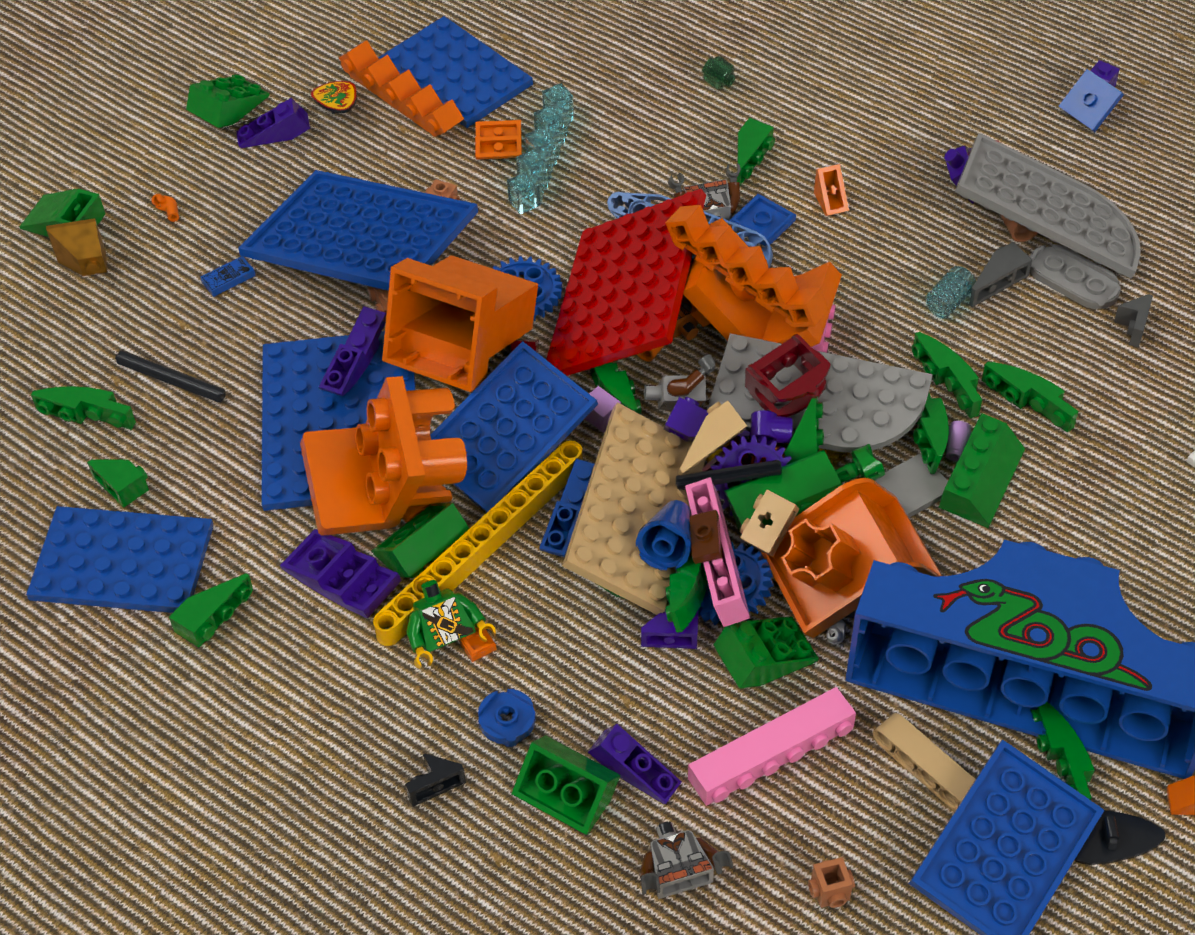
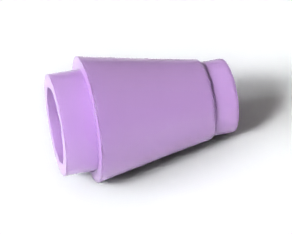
(957, 439)

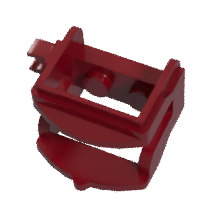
(800, 391)

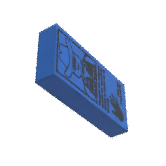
(227, 276)

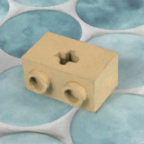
(768, 537)

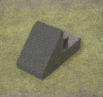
(1134, 315)

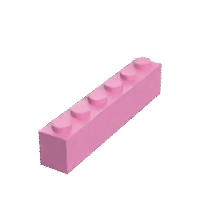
(723, 572)
(771, 746)

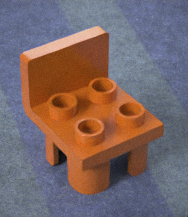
(375, 471)

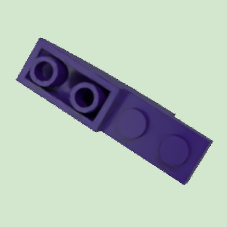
(356, 354)

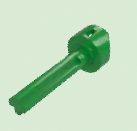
(863, 465)

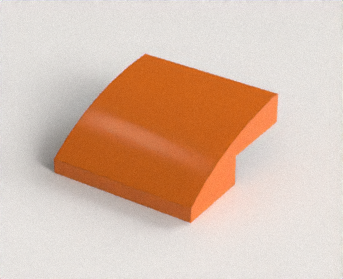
(498, 139)

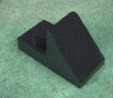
(441, 777)

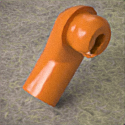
(167, 205)

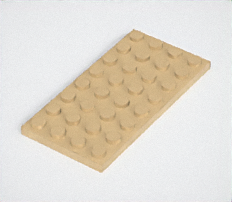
(626, 489)

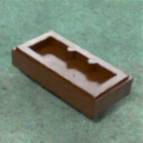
(705, 536)

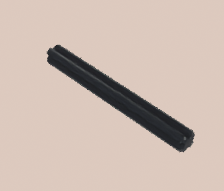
(170, 376)

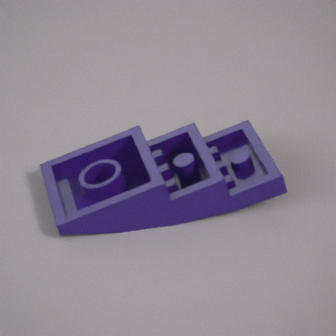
(341, 573)

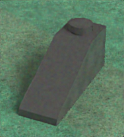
(1003, 270)

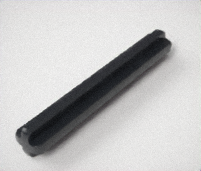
(732, 474)

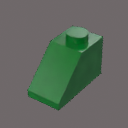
(119, 479)

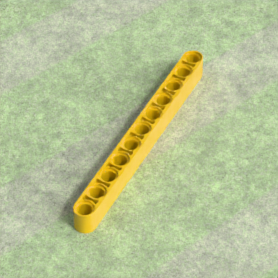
(510, 511)

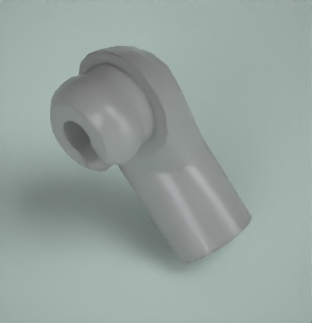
(836, 632)

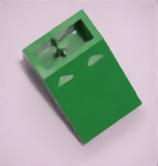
(224, 99)
(63, 208)
(763, 650)

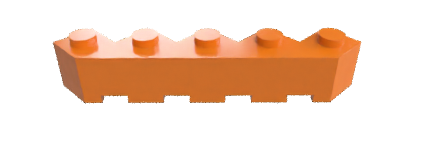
(400, 90)
(746, 267)

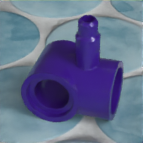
(771, 426)

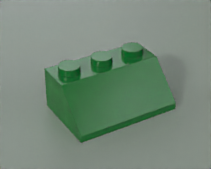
(421, 539)
(565, 784)

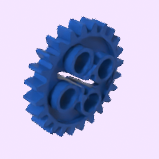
(548, 282)
(753, 572)

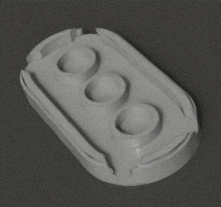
(1075, 276)

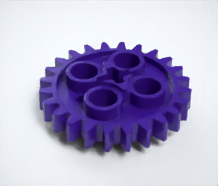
(733, 458)

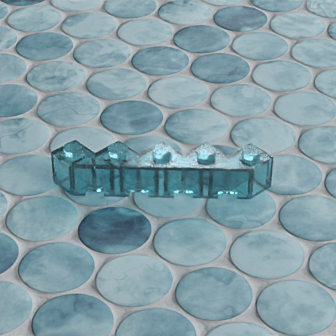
(542, 149)

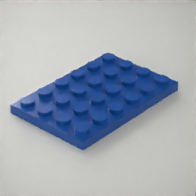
(459, 69)
(513, 423)
(120, 559)
(1006, 845)

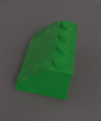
(983, 471)
(800, 483)

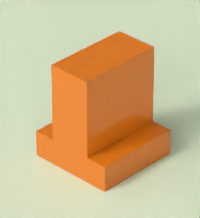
(454, 318)

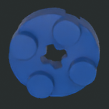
(510, 731)

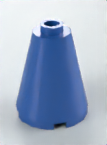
(666, 537)

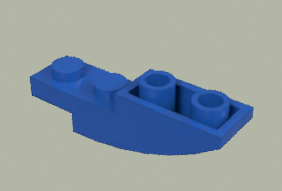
(566, 510)

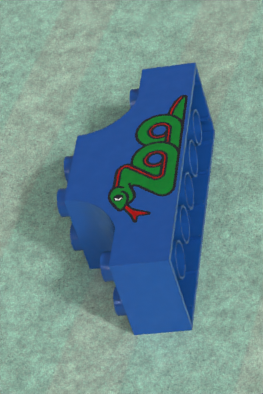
(1029, 635)

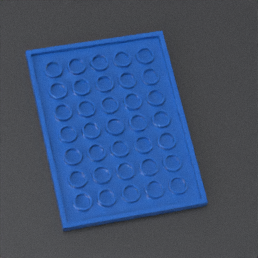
(356, 229)
(297, 405)

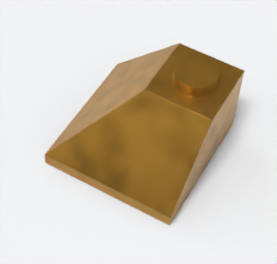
(79, 246)

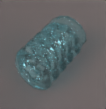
(950, 292)

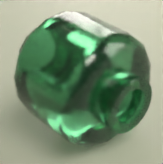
(718, 72)

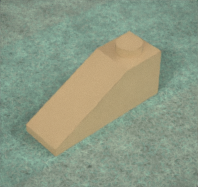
(717, 430)

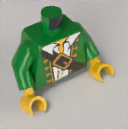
(442, 620)

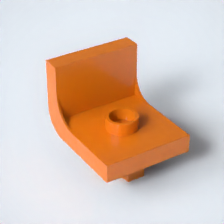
(738, 313)
(833, 547)

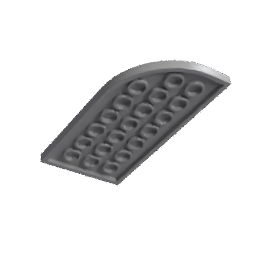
(1049, 204)
(860, 402)

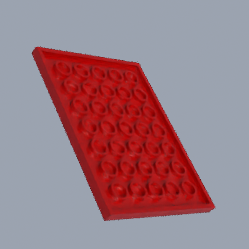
(622, 289)

